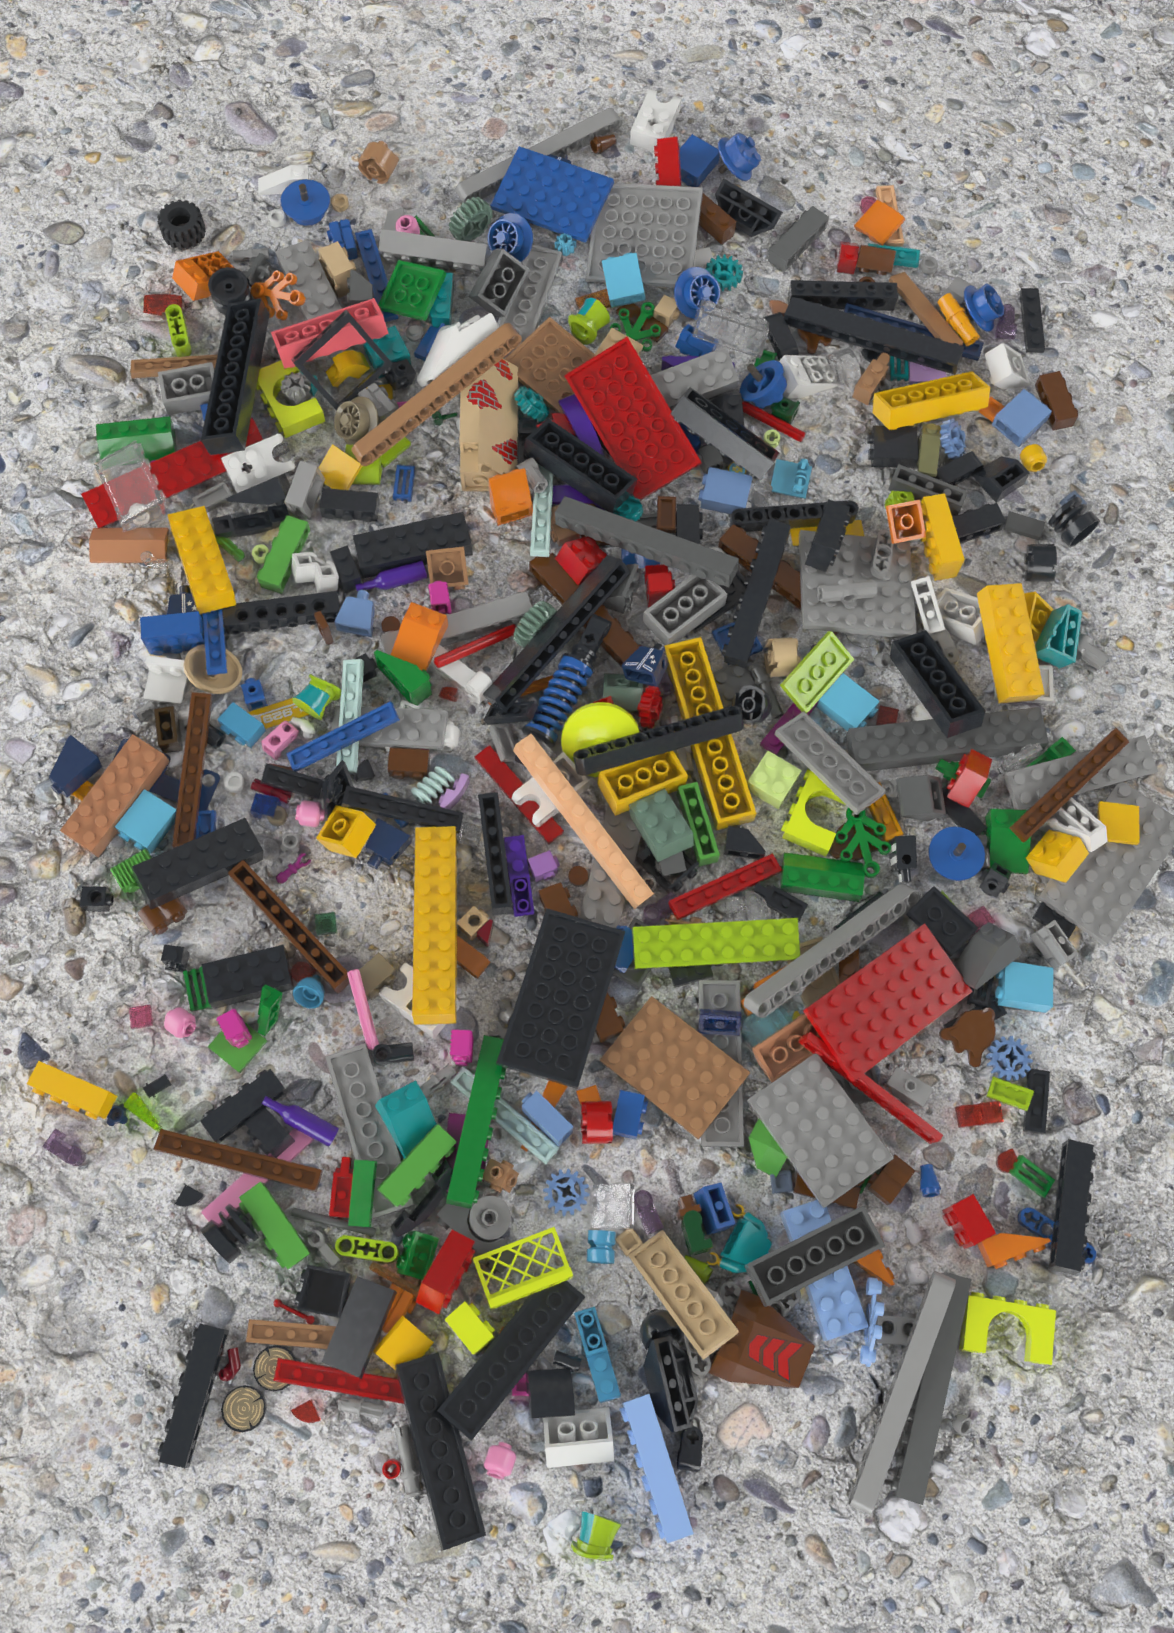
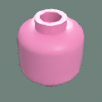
(407, 224)
(310, 813)
(180, 1022)
(500, 1460)

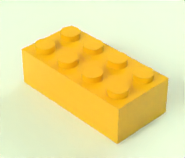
(941, 538)
(640, 779)

